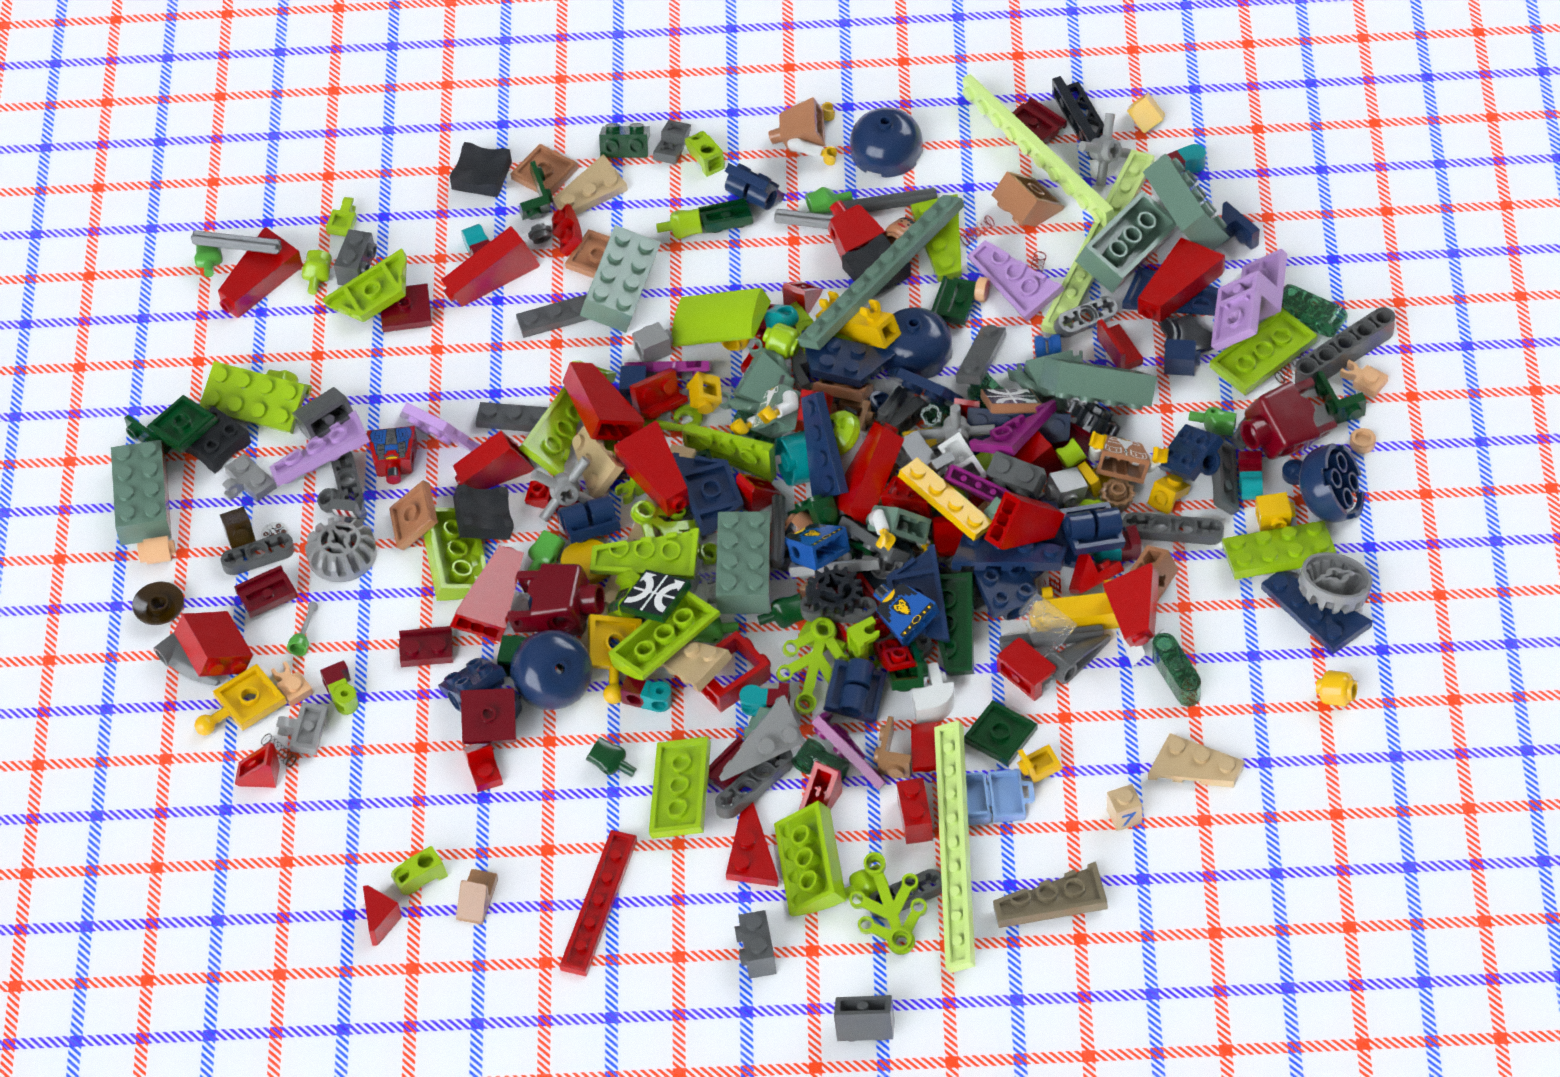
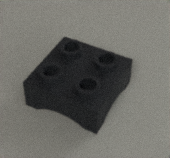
(480, 170)
(858, 261)
(219, 442)
(483, 513)

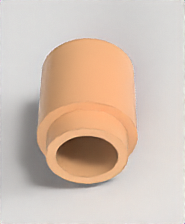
(156, 550)

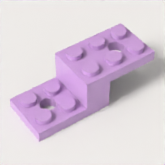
(1249, 300)

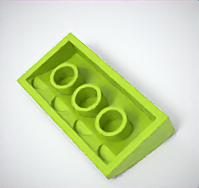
(719, 317)
(452, 560)
(657, 642)
(810, 860)

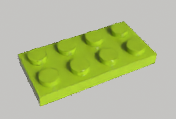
(1260, 356)
(253, 397)
(1276, 549)
(680, 787)

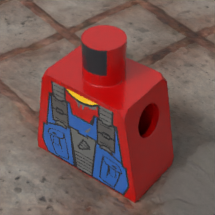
(393, 452)

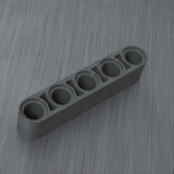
(1347, 345)

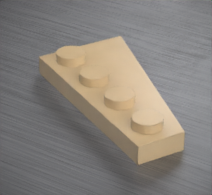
(697, 663)

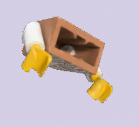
(803, 129)
(1124, 457)

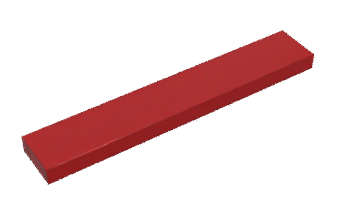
(598, 903)

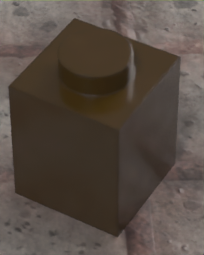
(237, 527)

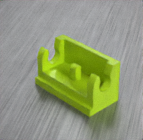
(861, 640)

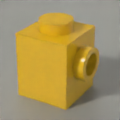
(1274, 511)

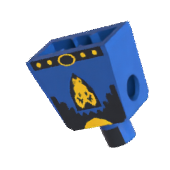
(817, 545)
(904, 611)

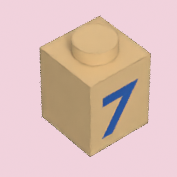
(1124, 807)

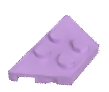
(431, 424)

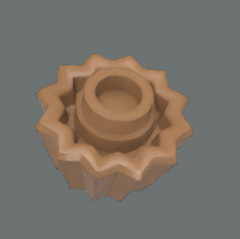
(1117, 493)

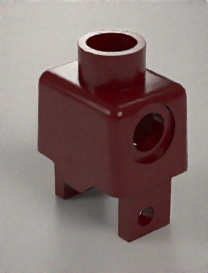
(1283, 421)
(559, 599)

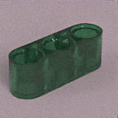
(1313, 310)
(1169, 656)

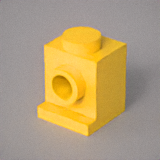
(704, 398)

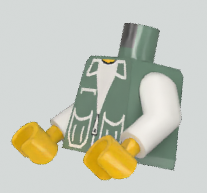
(776, 412)
(897, 524)

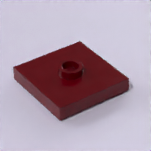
(410, 311)
(488, 716)

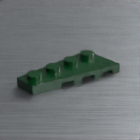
(959, 606)

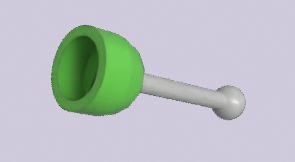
(299, 643)

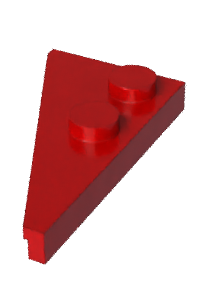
(750, 855)

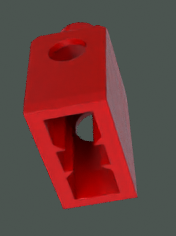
(851, 227)

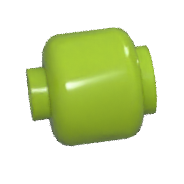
(782, 340)

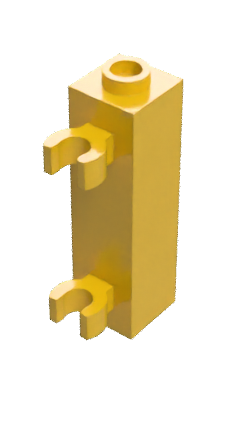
(867, 325)
(1085, 609)

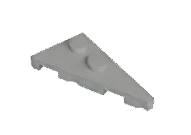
(865, 564)
(773, 736)

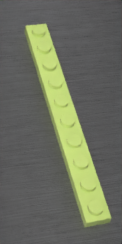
(1040, 153)
(1078, 279)
(954, 847)

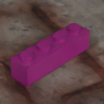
(973, 484)

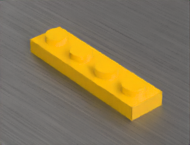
(945, 499)

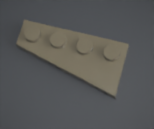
(1064, 897)

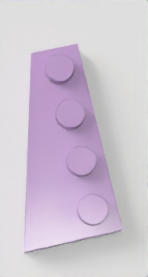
(1015, 281)
(321, 450)

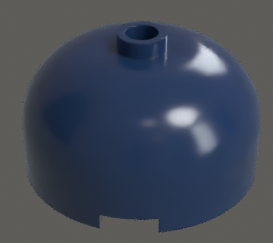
(886, 142)
(923, 342)
(1328, 481)
(535, 671)

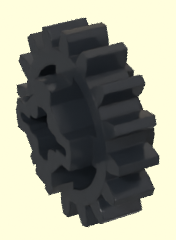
(1094, 418)
(834, 591)

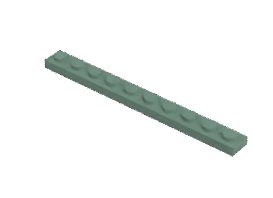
(880, 272)

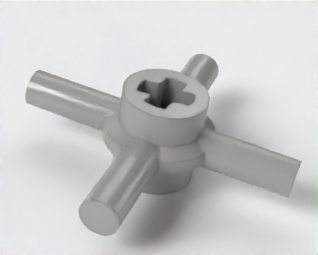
(1104, 149)
(954, 424)
(562, 487)

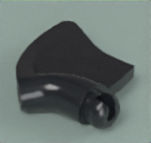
(1187, 329)

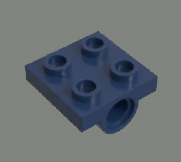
(752, 187)
(1193, 453)
(588, 519)
(1093, 528)
(1004, 590)
(477, 675)
(855, 689)

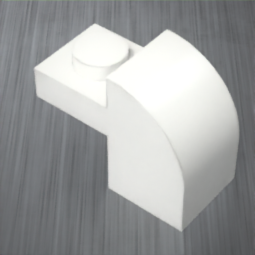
(964, 456)
(933, 701)

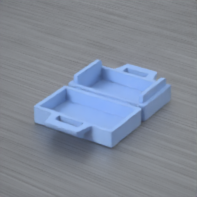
(1001, 793)

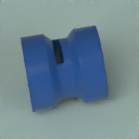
(1053, 345)

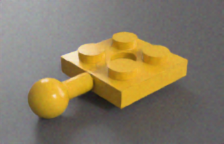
(599, 631)
(243, 712)

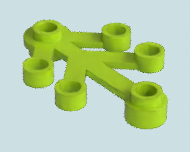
(652, 518)
(814, 660)
(889, 909)

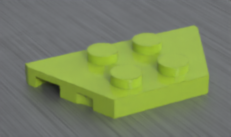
(372, 289)

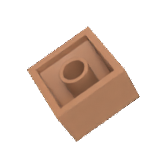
(1026, 199)

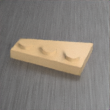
(591, 187)
(602, 468)
(1191, 761)

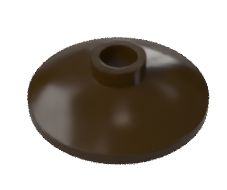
(157, 595)

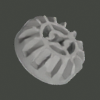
(343, 561)
(1335, 582)

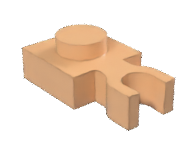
(1365, 380)
(292, 686)

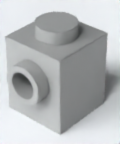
(652, 342)
(1066, 487)

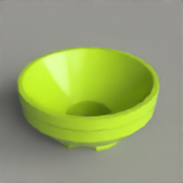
(845, 430)

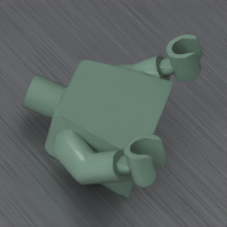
(760, 376)
(1031, 377)

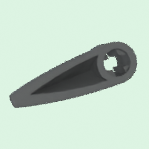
(173, 655)
(1076, 657)

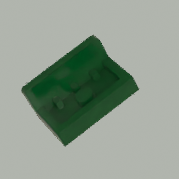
(624, 141)
(909, 678)

